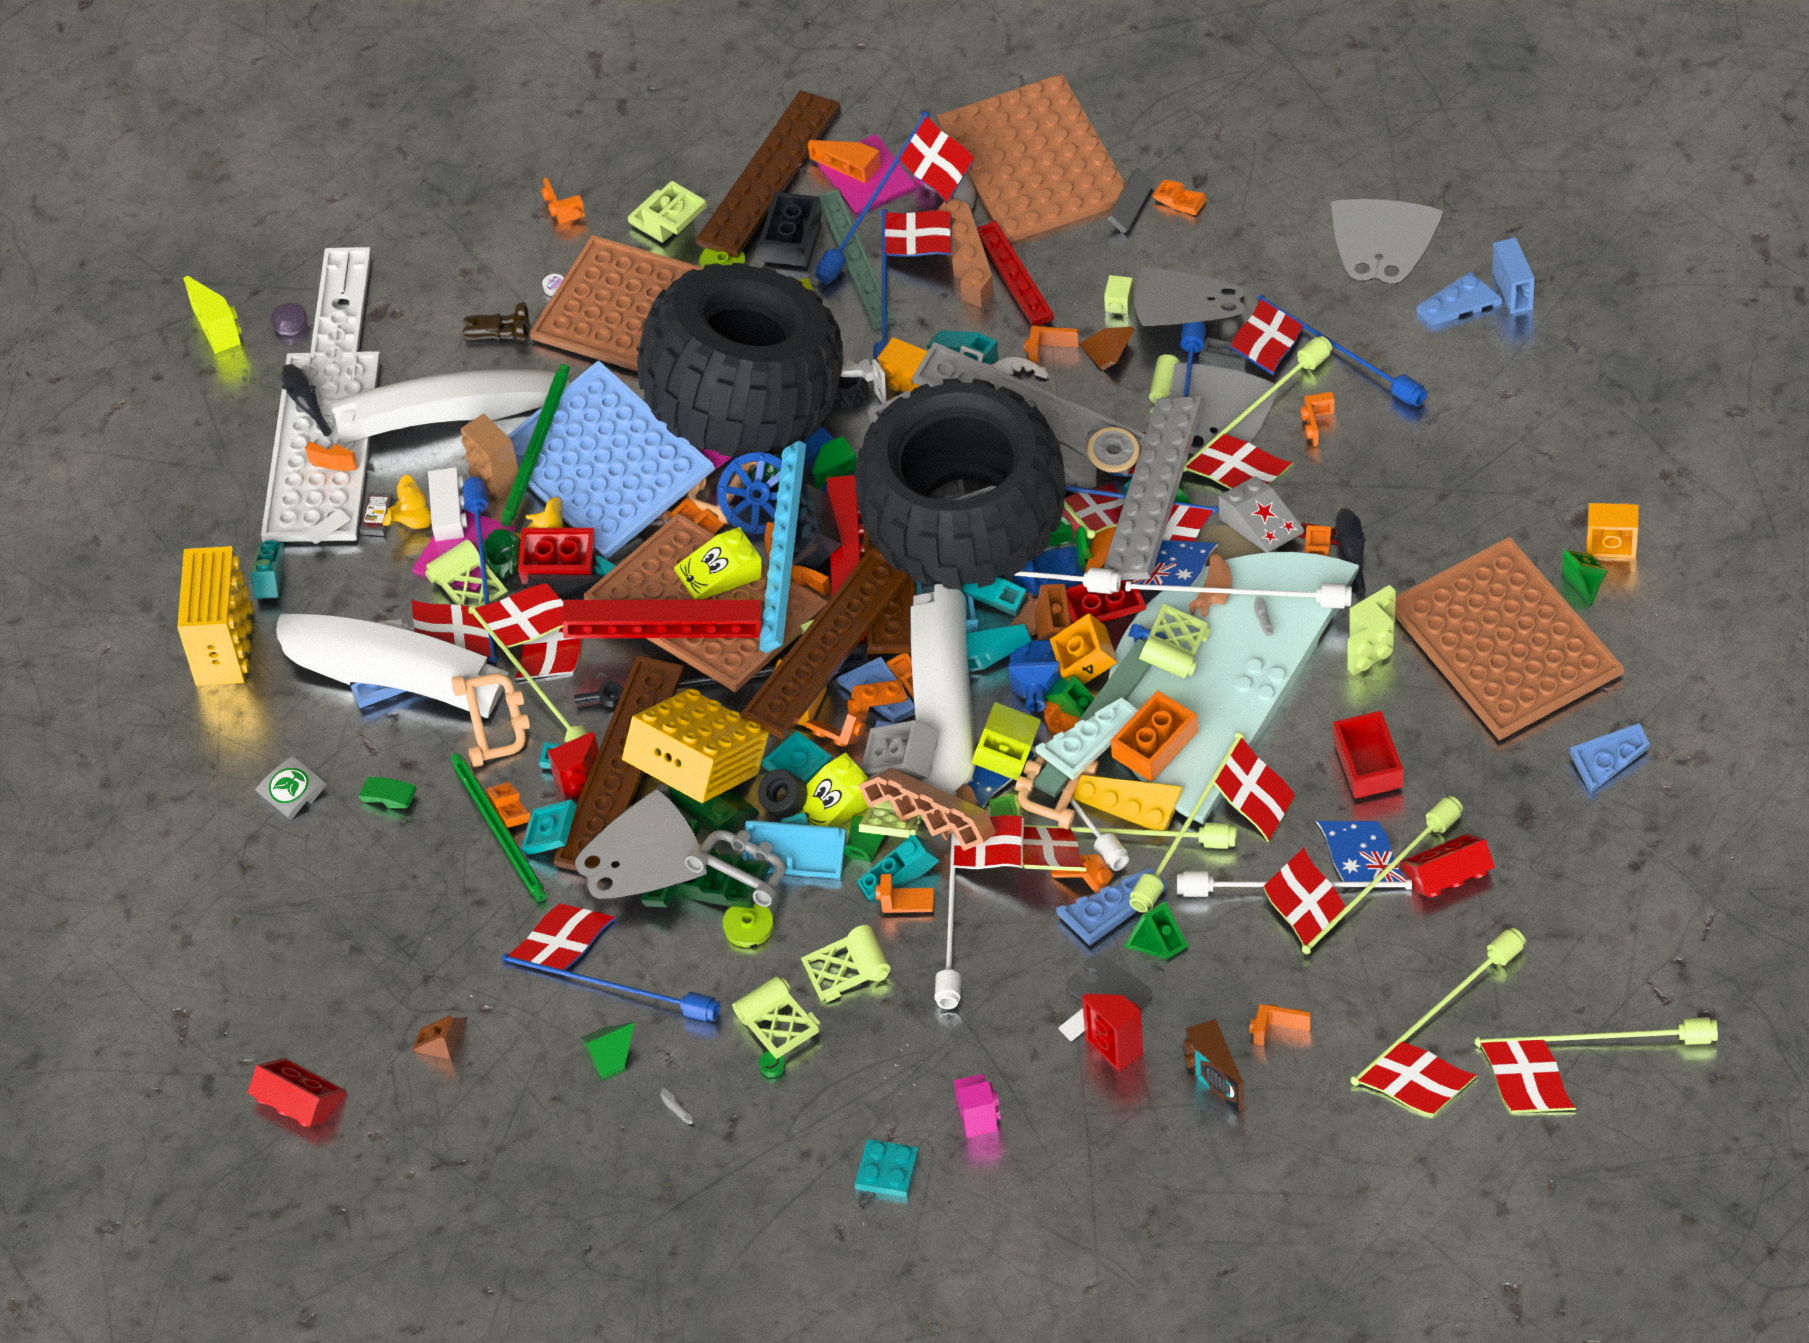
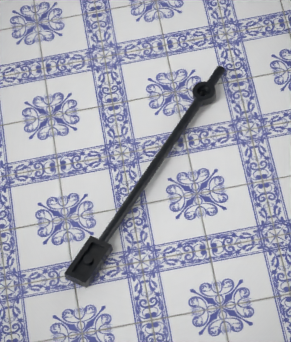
(856, 659)

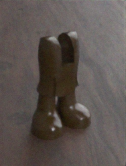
(492, 326)

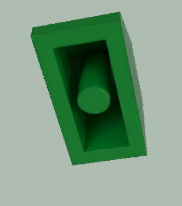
(834, 460)
(1071, 696)

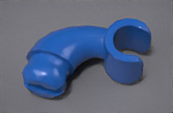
(1139, 632)

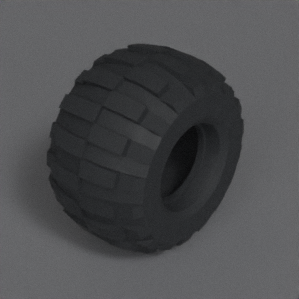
(740, 359)
(949, 437)

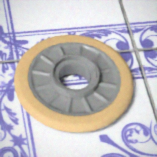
(1110, 462)

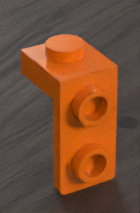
(565, 209)
(1049, 337)
(1316, 406)
(874, 695)
(852, 729)
(1096, 874)
(903, 899)
(1277, 1016)

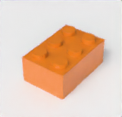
(1154, 736)

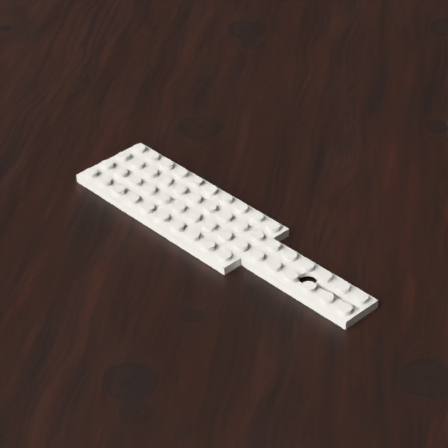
(297, 490)

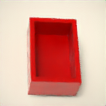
(1368, 754)

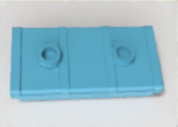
(803, 848)

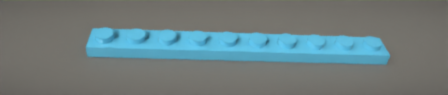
(782, 547)

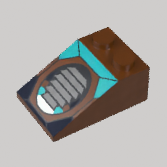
(1213, 1062)

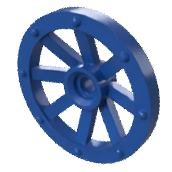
(762, 488)

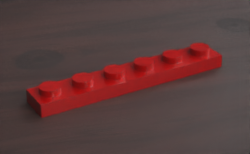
(1014, 274)

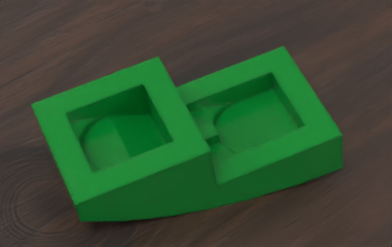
(1083, 548)
(389, 791)

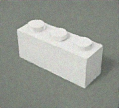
(447, 504)

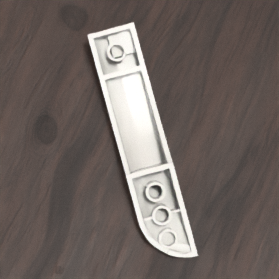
(441, 399)
(385, 657)
(943, 684)

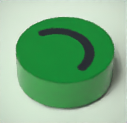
(770, 1065)

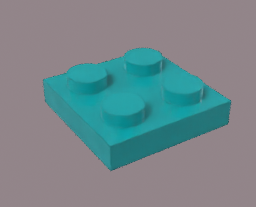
(798, 756)
(548, 827)
(886, 1168)

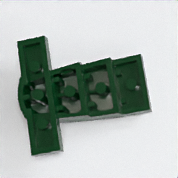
(715, 885)

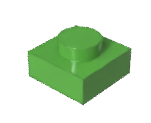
(1003, 806)

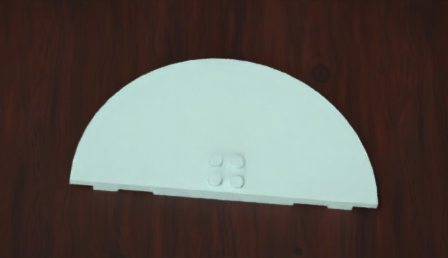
(1239, 668)

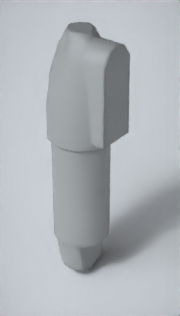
(1261, 614)
(673, 1104)

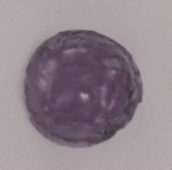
(289, 319)

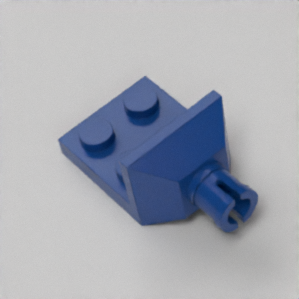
(1055, 561)
(1033, 672)

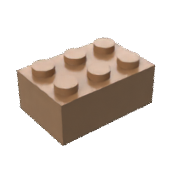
(490, 455)

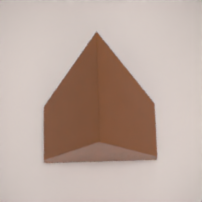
(1107, 345)
(439, 1037)

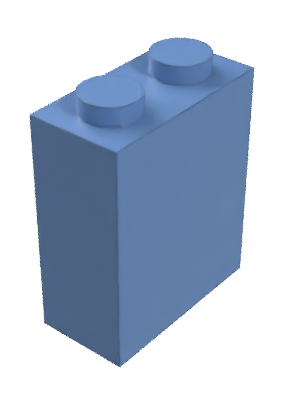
(1513, 275)

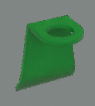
(861, 845)

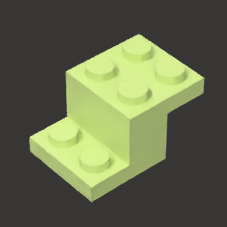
(667, 211)
(1371, 630)

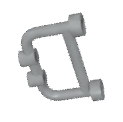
(740, 842)

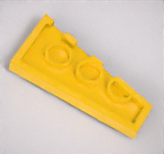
(1134, 801)

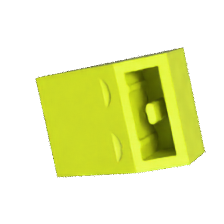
(1006, 741)

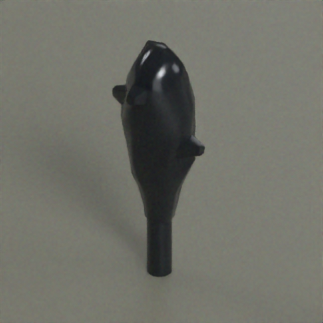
(303, 394)
(1351, 542)

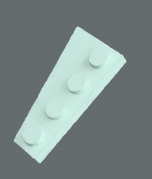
(1081, 745)

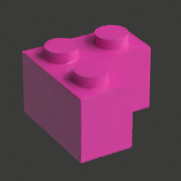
(977, 1105)

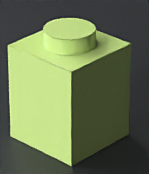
(1118, 294)

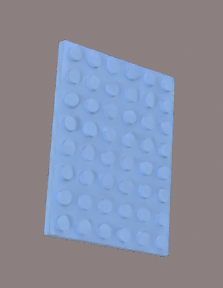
(609, 460)

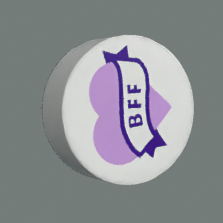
(551, 283)

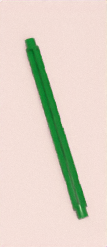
(535, 445)
(499, 828)

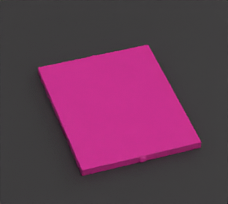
(858, 193)
(437, 548)

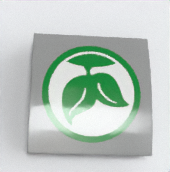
(290, 787)

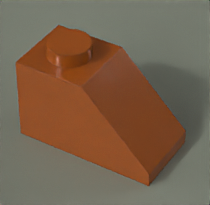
(1051, 611)

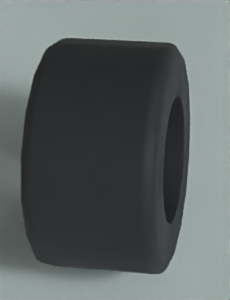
(773, 783)

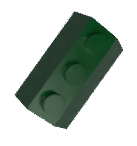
(723, 812)

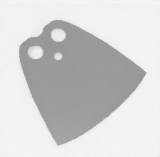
(1382, 227)
(1181, 297)
(1226, 397)
(649, 845)

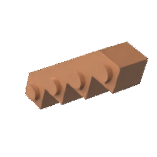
(968, 255)
(939, 809)

